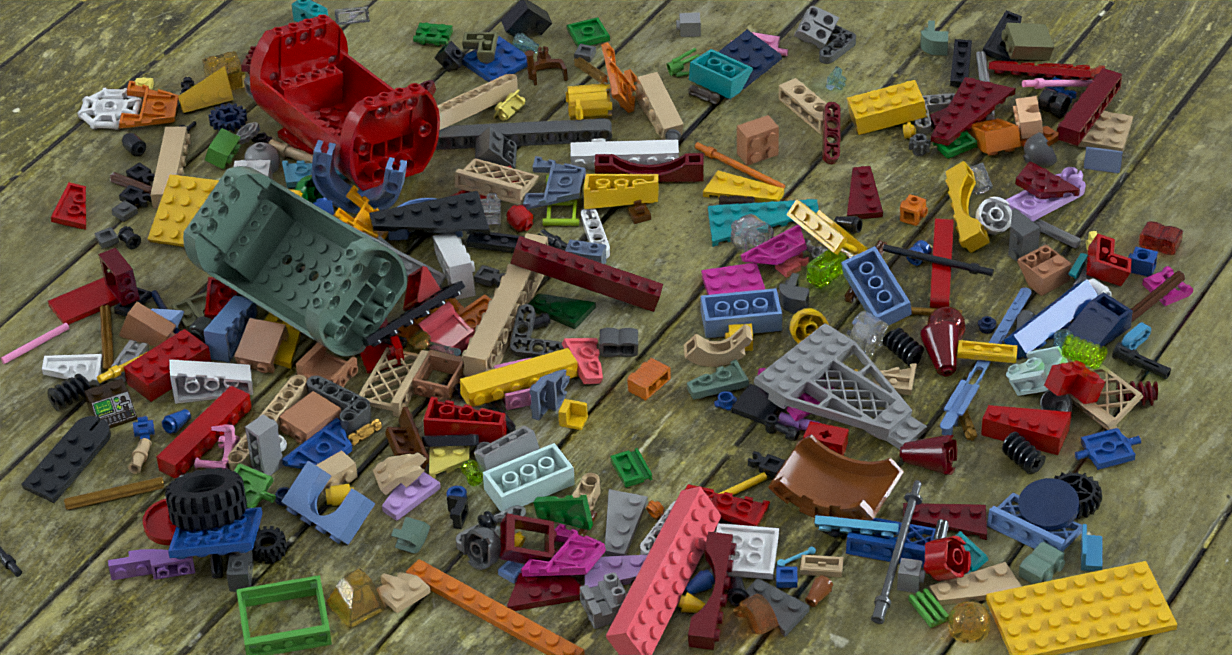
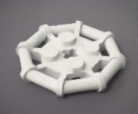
(101, 108)

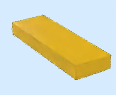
(987, 351)

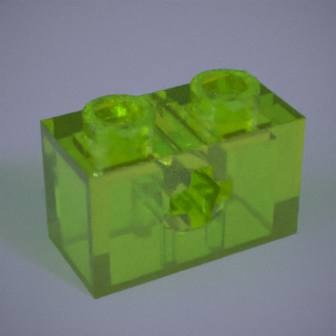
(825, 268)

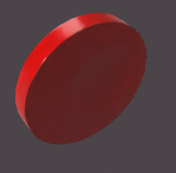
(158, 524)

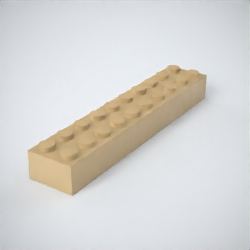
(497, 324)

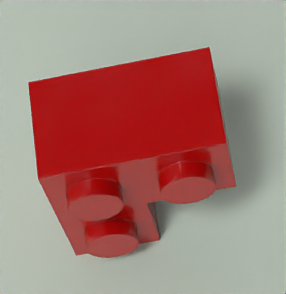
(1104, 263)
(1075, 380)

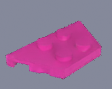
(778, 248)

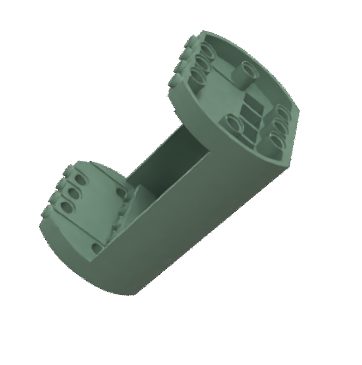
(257, 224)

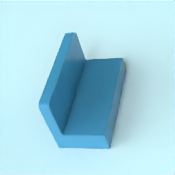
(1090, 551)

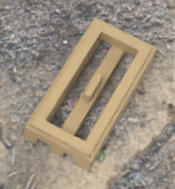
(822, 565)

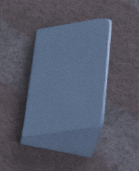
(1103, 159)

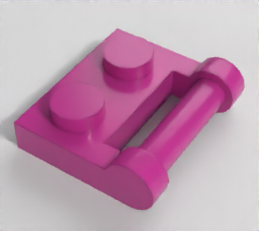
(1157, 279)

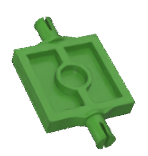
(255, 485)

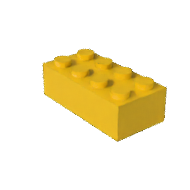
(886, 107)

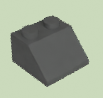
(1023, 235)

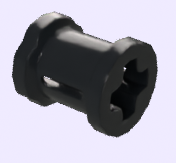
(127, 235)

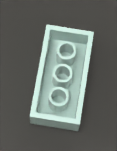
(528, 477)

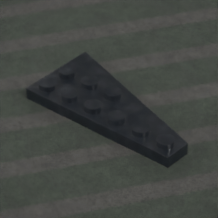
(439, 215)
(418, 311)

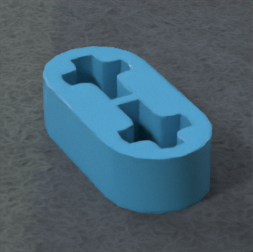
(1136, 336)

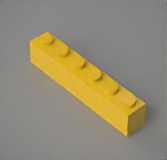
(514, 377)

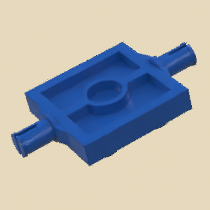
(1108, 448)

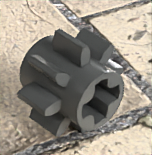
(919, 144)

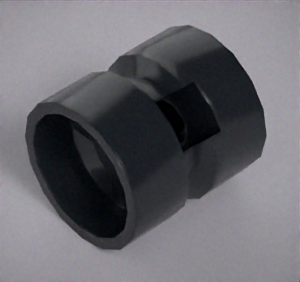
(1054, 102)

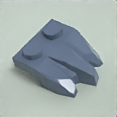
(548, 393)

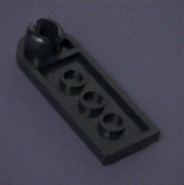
(68, 458)

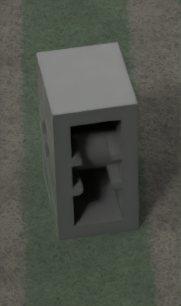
(239, 570)

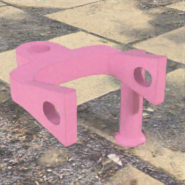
(229, 442)

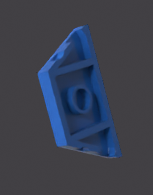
(320, 446)

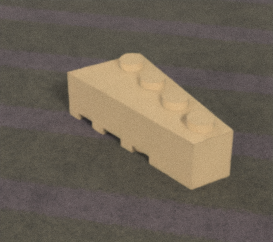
(657, 104)

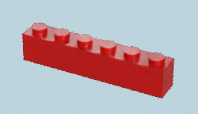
(198, 437)

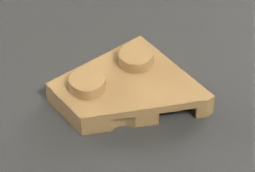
(901, 380)

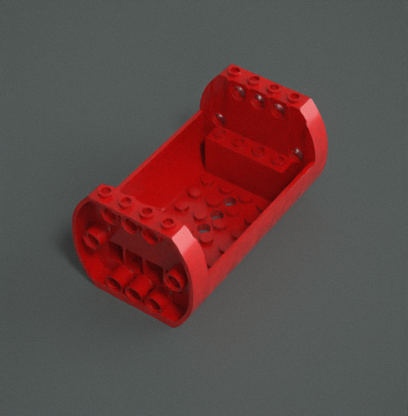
(324, 94)

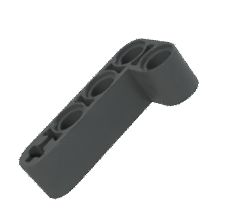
(354, 408)

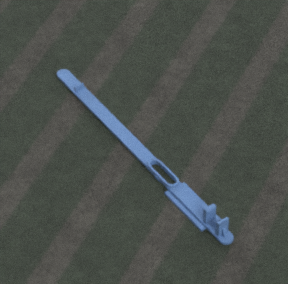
(964, 391)

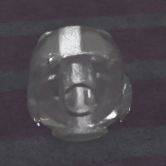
(750, 232)
(867, 332)

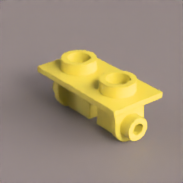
(504, 110)

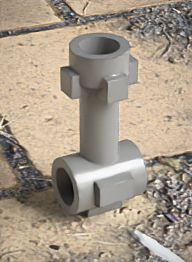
(816, 251)

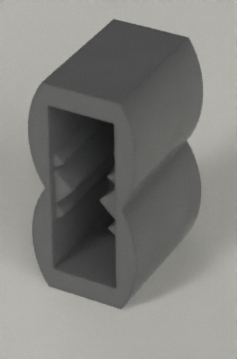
(618, 342)

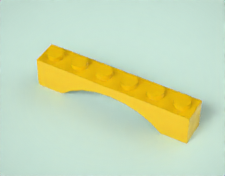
(961, 183)

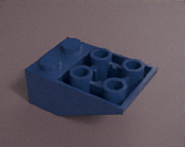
(1102, 320)

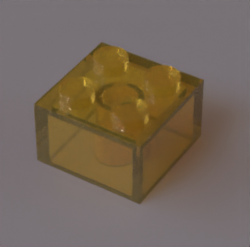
(232, 66)

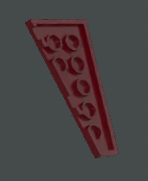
(969, 105)

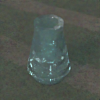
(524, 43)

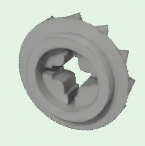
(248, 131)

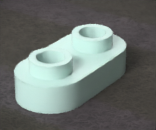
(1031, 365)

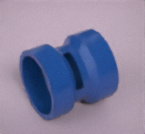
(919, 246)

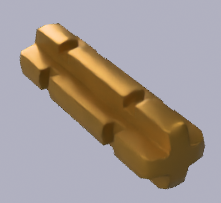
(967, 426)
(365, 431)

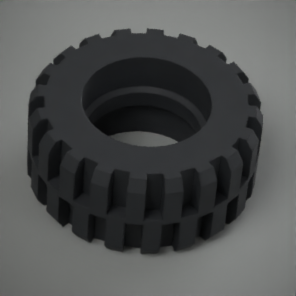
(206, 499)

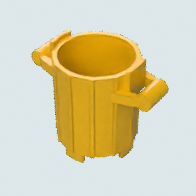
(588, 101)

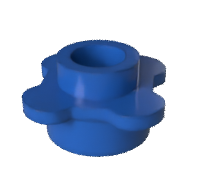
(725, 400)

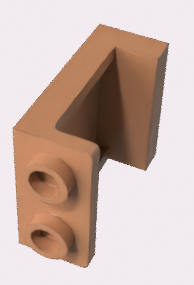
(261, 344)
(320, 363)
(308, 417)

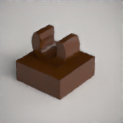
(639, 212)

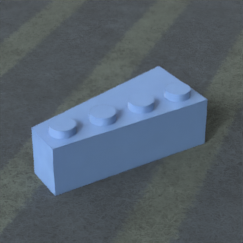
(228, 328)

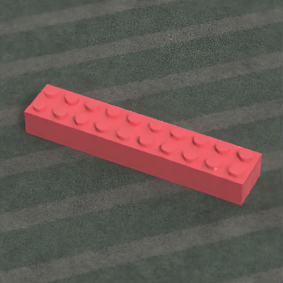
(664, 574)

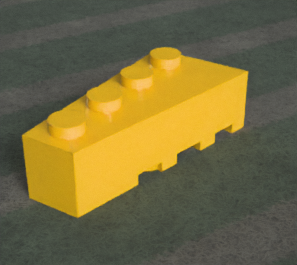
(619, 189)

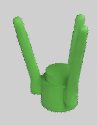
(676, 65)

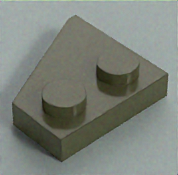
(192, 307)

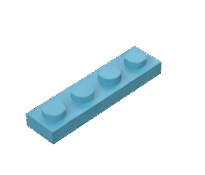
(865, 527)

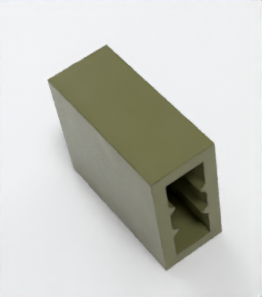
(1028, 41)

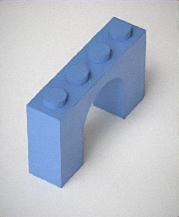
(303, 499)

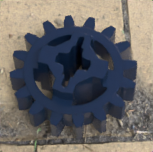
(228, 117)

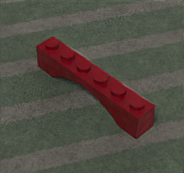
(683, 169)
(704, 624)

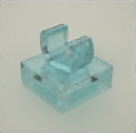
(835, 79)

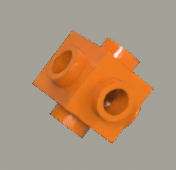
(913, 210)

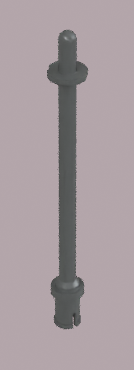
(882, 601)

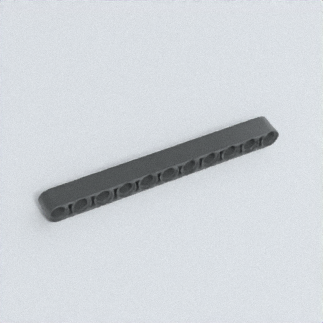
(528, 133)

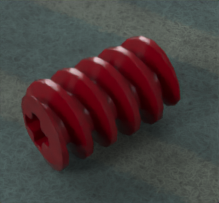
(1149, 392)

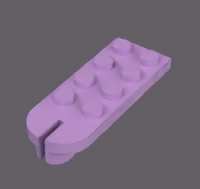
(1035, 207)

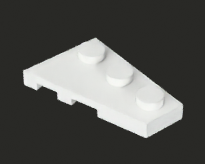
(69, 365)

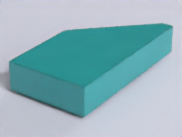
(1078, 265)

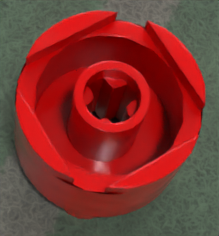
(946, 558)

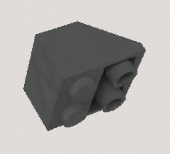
(496, 148)

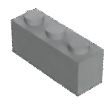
(264, 445)
(507, 448)

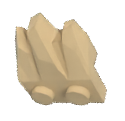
(398, 470)
(401, 590)

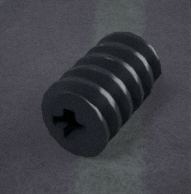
(903, 346)
(67, 391)
(1023, 453)

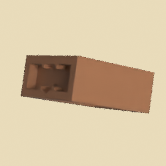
(437, 361)

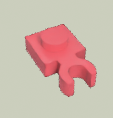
(792, 265)

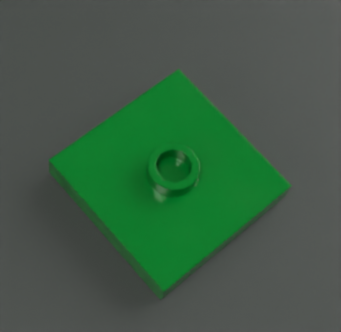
(588, 32)

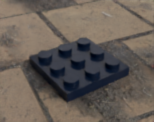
(753, 52)

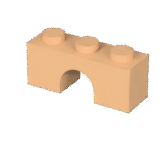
(1027, 116)

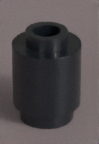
(133, 144)

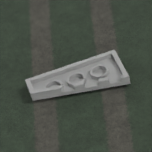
(623, 519)

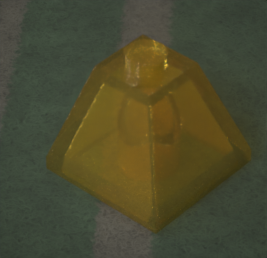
(355, 598)

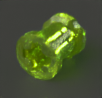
(472, 472)

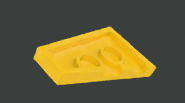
(208, 92)

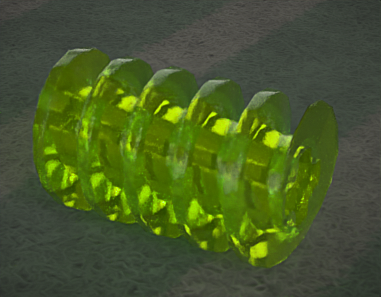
(1079, 350)

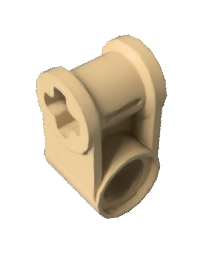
(589, 486)

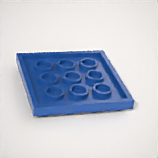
(230, 538)

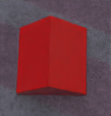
(419, 287)

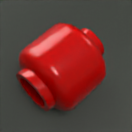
(519, 218)

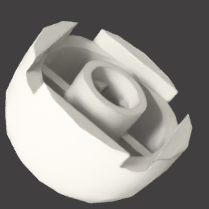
(994, 215)

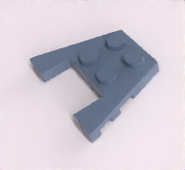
(563, 183)

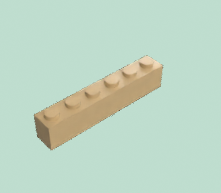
(171, 160)

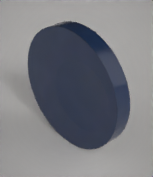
(1049, 504)

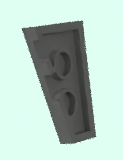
(787, 609)

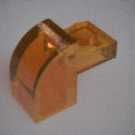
(758, 614)

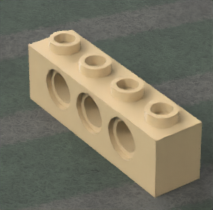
(804, 103)

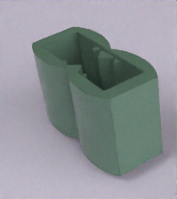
(1042, 564)

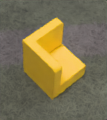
(573, 414)

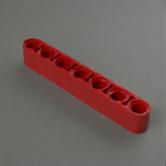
(941, 274)

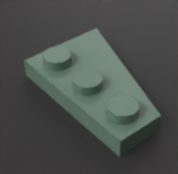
(722, 380)

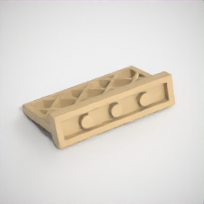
(486, 183)
(401, 395)
(1098, 413)

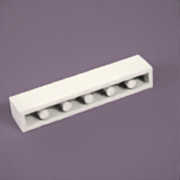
(638, 152)

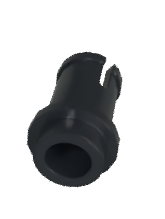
(541, 320)

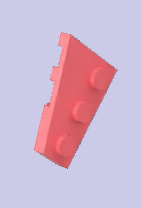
(587, 355)

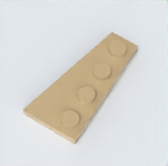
(975, 585)

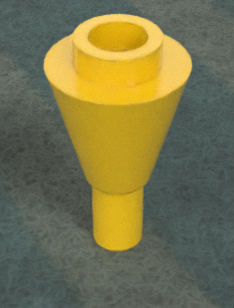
(690, 604)

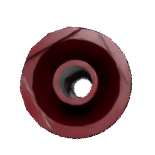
(941, 346)
(931, 453)

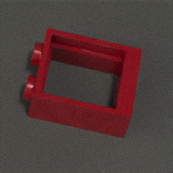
(120, 277)
(522, 555)

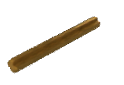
(591, 70)
(106, 336)
(114, 493)

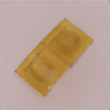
(419, 339)

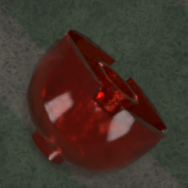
(948, 314)

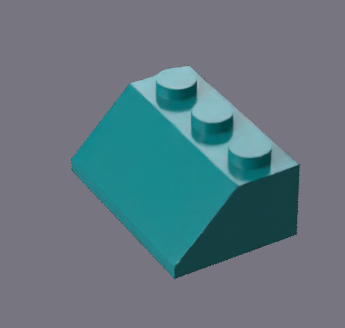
(719, 73)

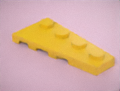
(734, 185)

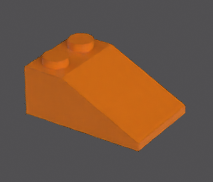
(995, 136)

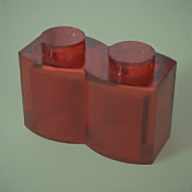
(1161, 238)

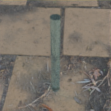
(444, 348)

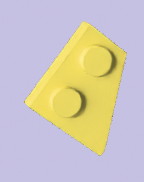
(447, 458)

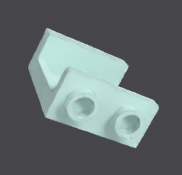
(1034, 381)

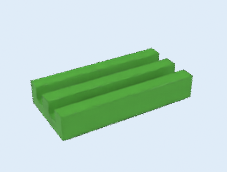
(932, 606)

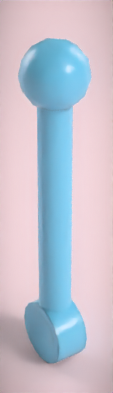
(781, 563)

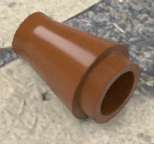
(820, 589)

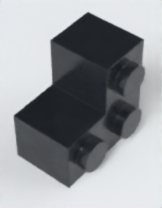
(525, 16)

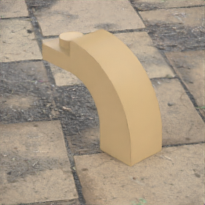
(718, 353)

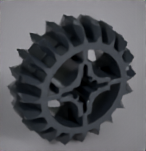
(1087, 489)

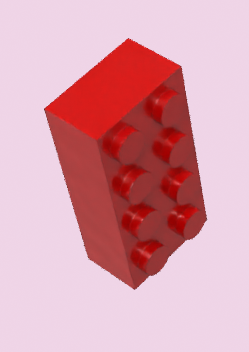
(151, 371)

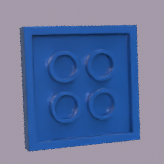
(506, 61)

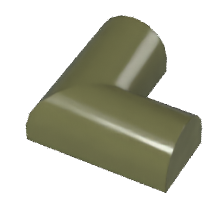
(483, 41)

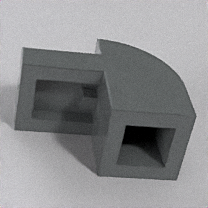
(791, 296)

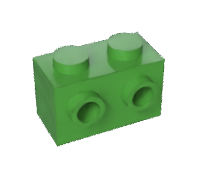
(223, 149)

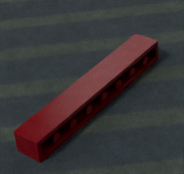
(586, 273)

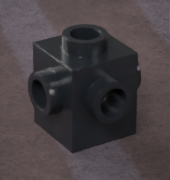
(450, 56)

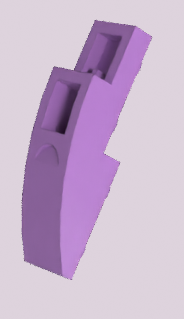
(150, 562)

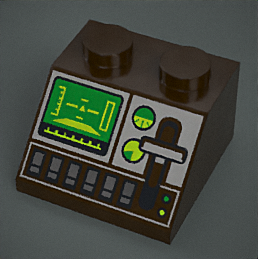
(111, 403)

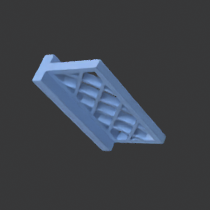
(1025, 532)

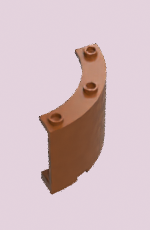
(834, 484)

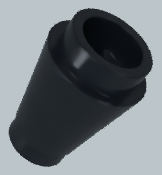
(850, 223)
(736, 591)

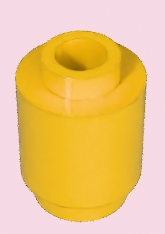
(337, 493)

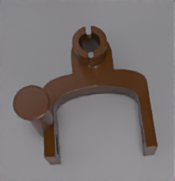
(543, 62)

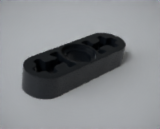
(450, 440)

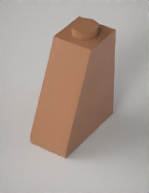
(146, 326)

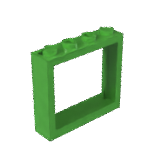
(289, 640)

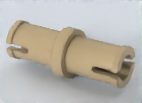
(139, 456)

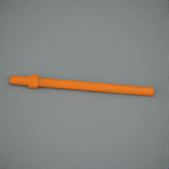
(712, 153)

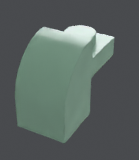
(934, 41)
(412, 535)

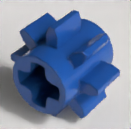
(143, 427)

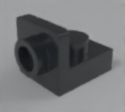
(458, 510)

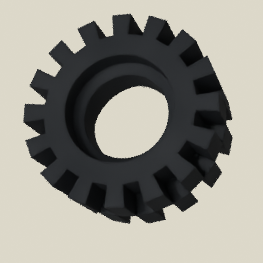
(271, 552)

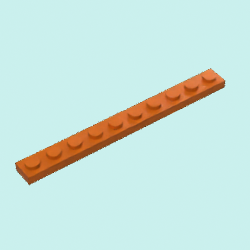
(493, 611)

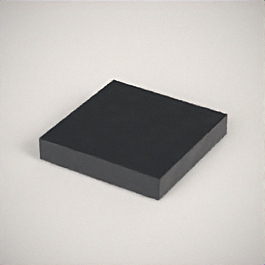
(754, 404)

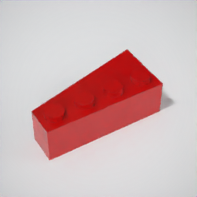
(454, 420)
(1040, 427)

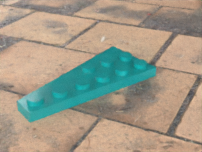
(771, 212)

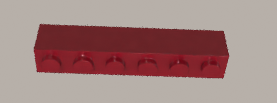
(1089, 106)

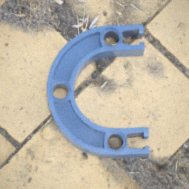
(335, 189)

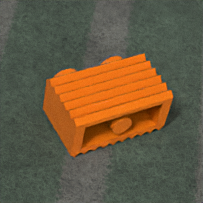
(648, 378)

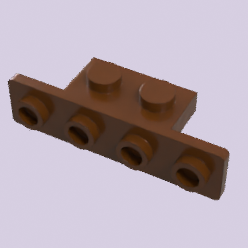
(406, 437)

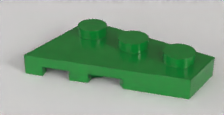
(565, 510)

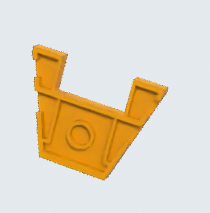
(362, 220)

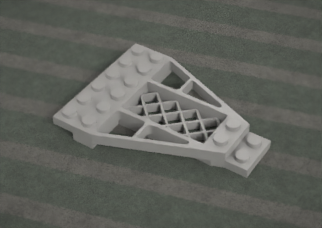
(822, 357)

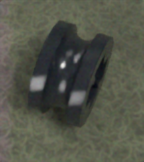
(487, 520)

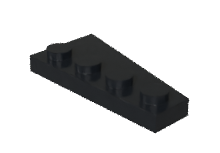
(995, 46)

